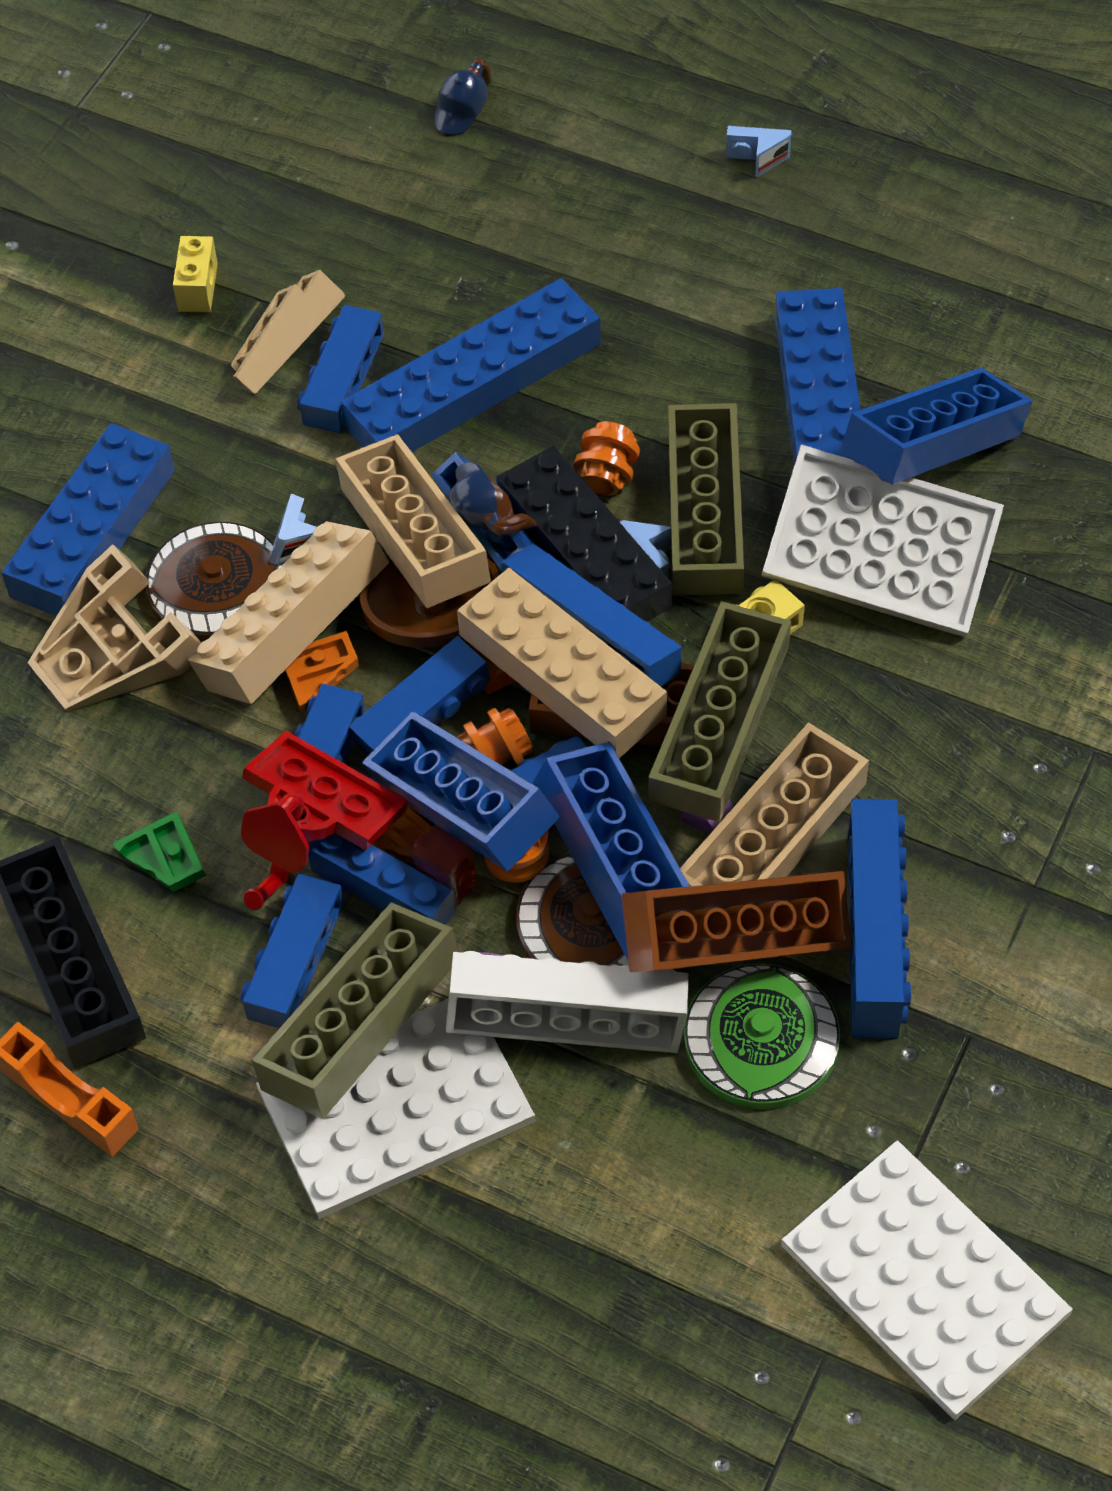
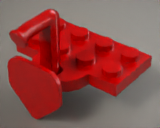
(307, 802)

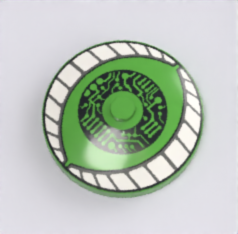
(761, 1036)

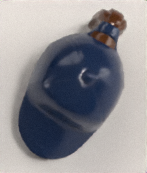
(462, 98)
(485, 503)

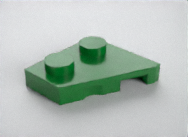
(163, 852)

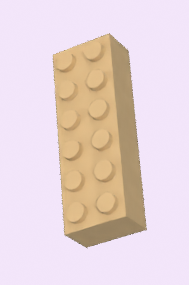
(413, 521)
(288, 611)
(562, 663)
(781, 812)

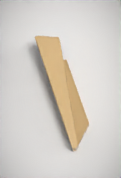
(284, 327)

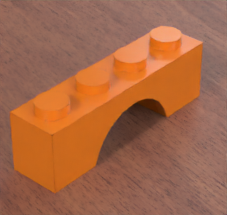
(88, 1110)

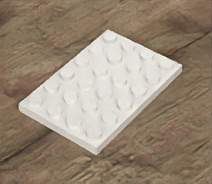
(881, 544)
(406, 1113)
(926, 1279)

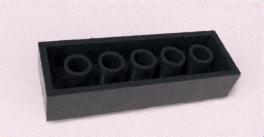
(585, 533)
(68, 953)

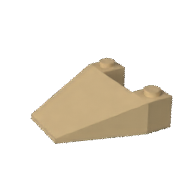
(99, 647)

